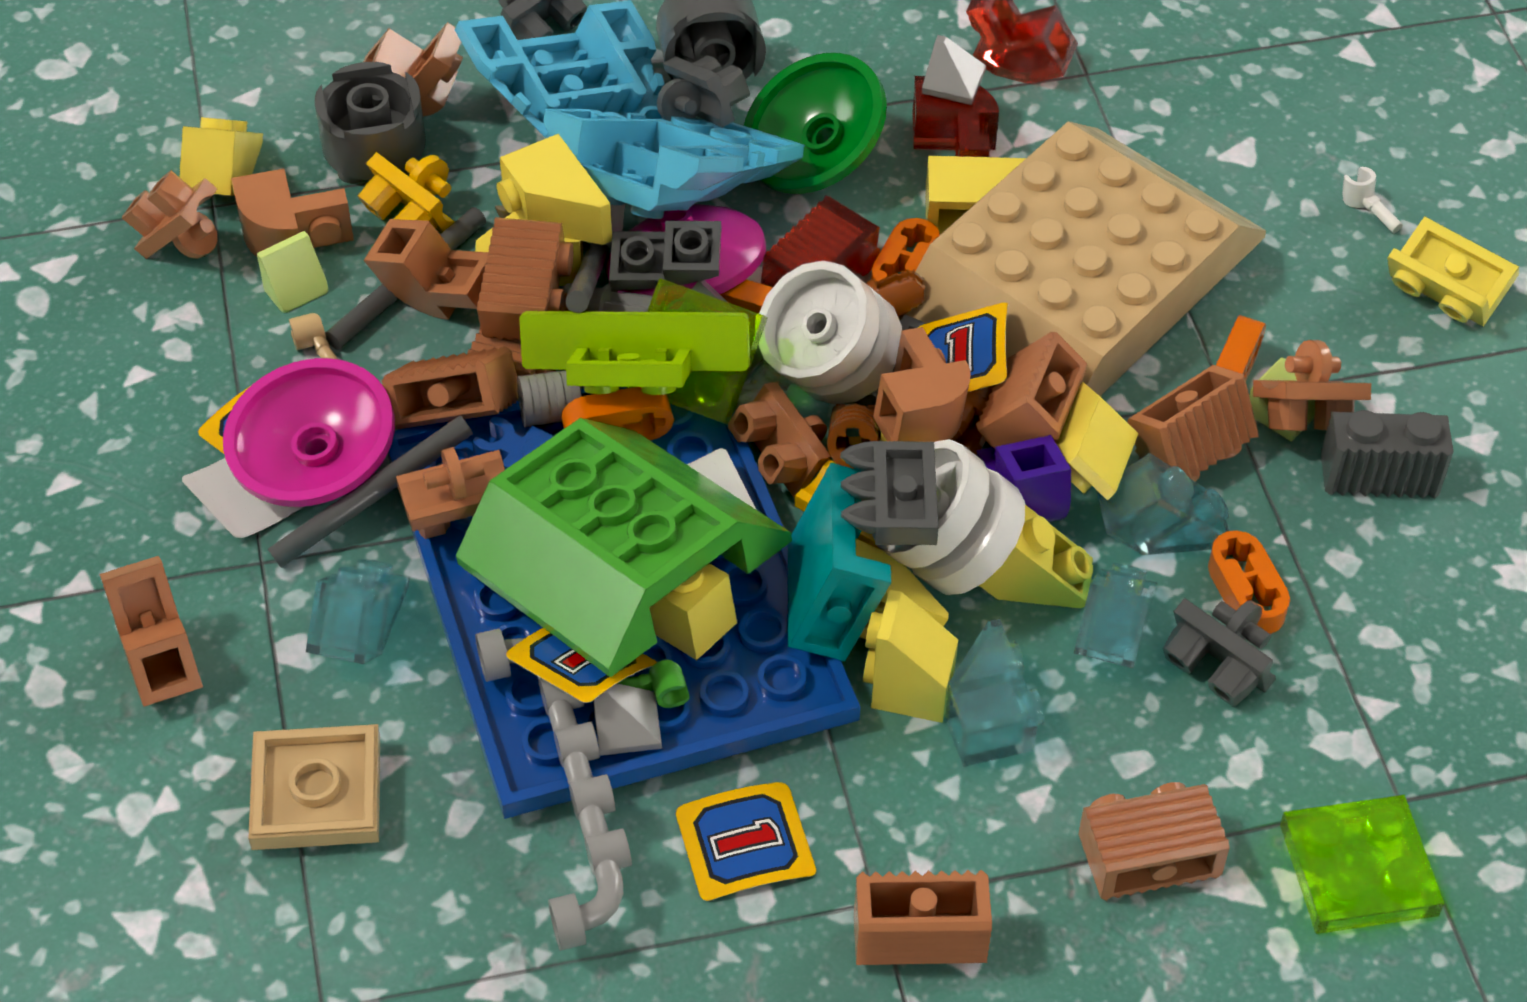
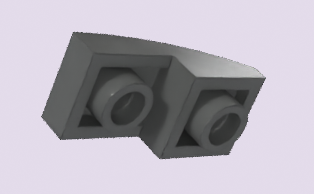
(680, 255)

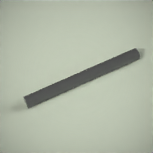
(587, 277)
(382, 298)
(368, 492)

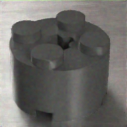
(712, 28)
(369, 113)

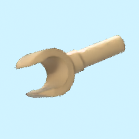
(309, 332)

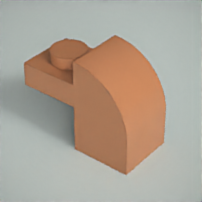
(431, 68)
(273, 216)
(424, 270)
(923, 394)
(151, 631)

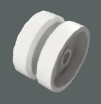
(829, 332)
(976, 523)

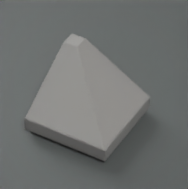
(952, 72)
(626, 720)

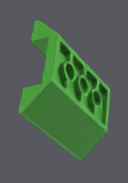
(604, 531)

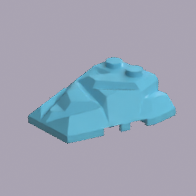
(595, 68)
(666, 162)

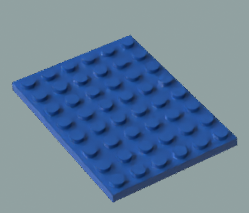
(740, 691)

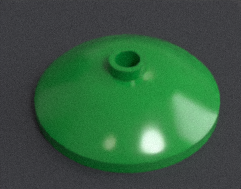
(831, 108)

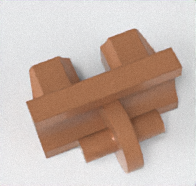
(172, 215)
(1312, 370)
(786, 440)
(447, 491)

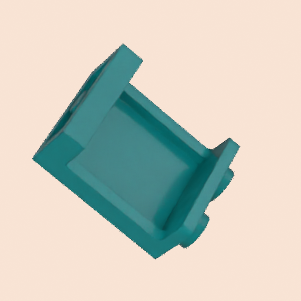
(827, 583)

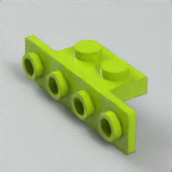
(634, 347)

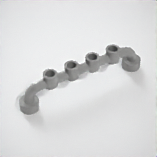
(590, 798)

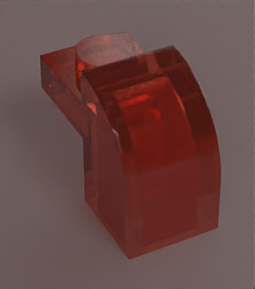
(1020, 45)
(953, 124)

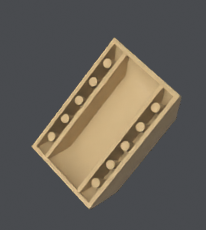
(1085, 248)

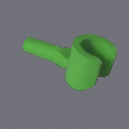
(665, 680)

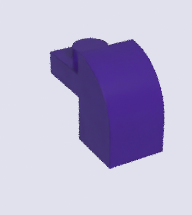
(1038, 473)

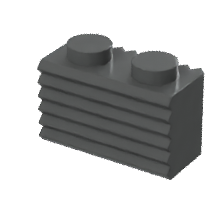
(1386, 453)

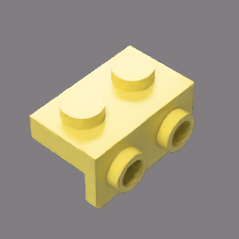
(1452, 271)

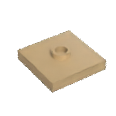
(315, 787)

